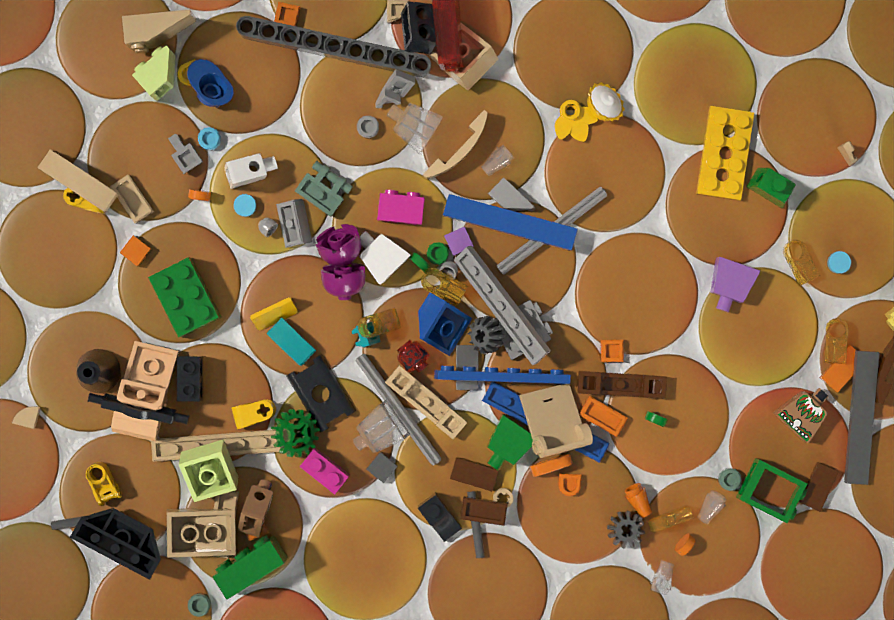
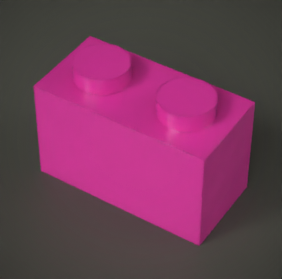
(401, 208)
(324, 470)

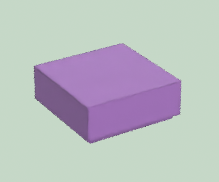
(458, 240)

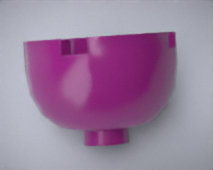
(340, 245)
(343, 280)

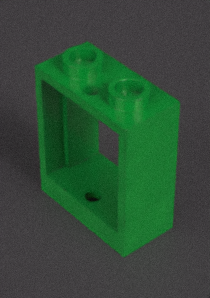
(751, 481)

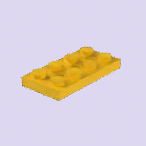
(738, 145)

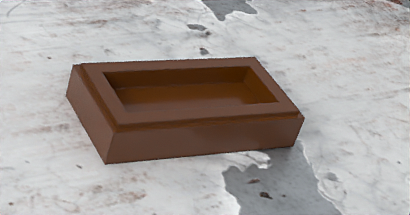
(474, 474)
(819, 486)
(484, 511)

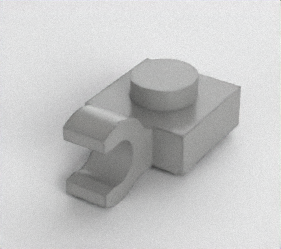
(186, 156)

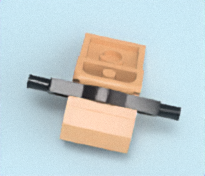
(143, 393)

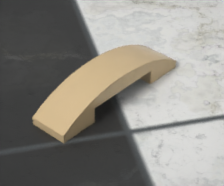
(439, 167)
(77, 180)
(426, 402)

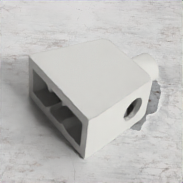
(240, 174)
(381, 256)

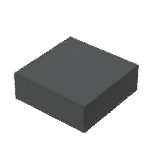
(381, 467)

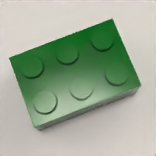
(184, 297)
(249, 566)

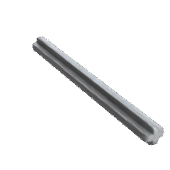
(566, 219)
(386, 393)

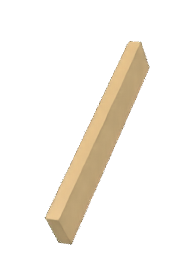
(236, 443)

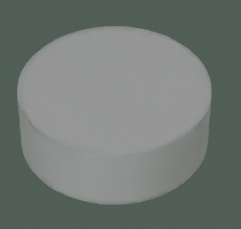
(367, 127)

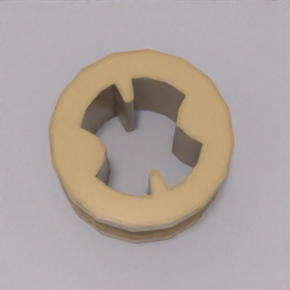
(503, 491)

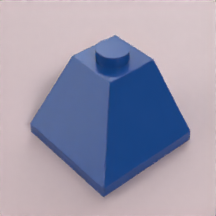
(441, 323)

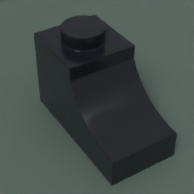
(439, 517)

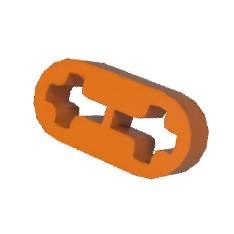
(551, 464)

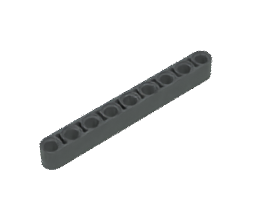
(325, 39)

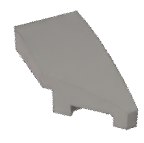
(395, 88)
(510, 197)

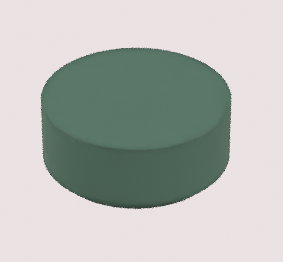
(729, 479)
(199, 604)

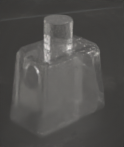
(415, 125)
(380, 429)

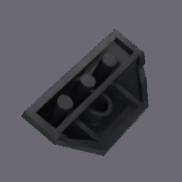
(120, 540)

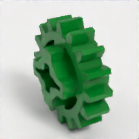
(286, 437)

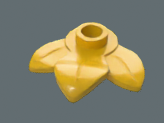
(574, 124)

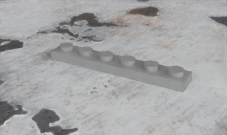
(502, 305)

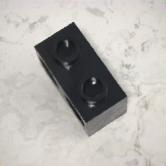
(418, 27)
(190, 378)

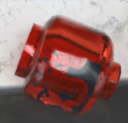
(413, 356)

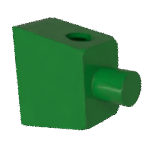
(771, 186)
(508, 442)

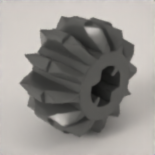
(486, 334)
(633, 526)

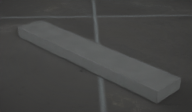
(861, 417)

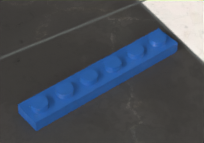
(492, 374)

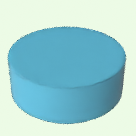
(209, 138)
(245, 205)
(839, 262)

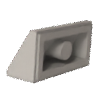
(294, 223)
(466, 357)

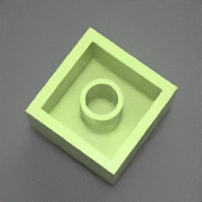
(208, 470)

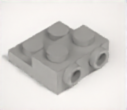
(532, 313)

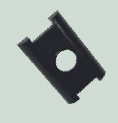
(321, 375)

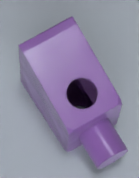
(731, 282)

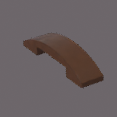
(885, 363)
(622, 384)

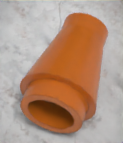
(638, 498)

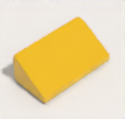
(273, 313)

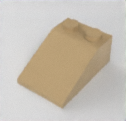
(153, 29)
(477, 59)
(200, 532)

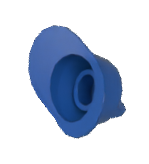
(209, 83)

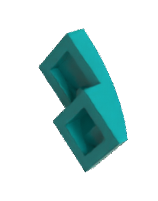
(291, 342)

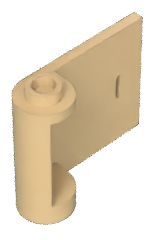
(554, 423)

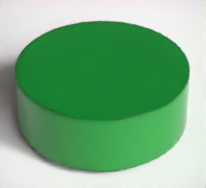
(437, 253)
(419, 261)
(656, 419)

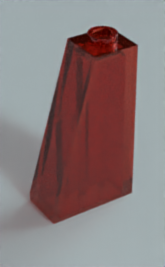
(448, 34)

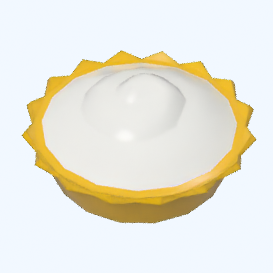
(605, 102)

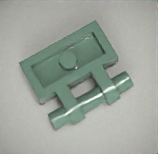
(321, 195)

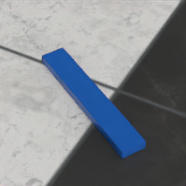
(510, 222)
(511, 404)

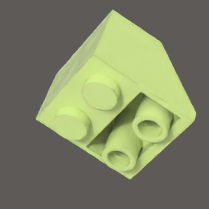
(158, 73)

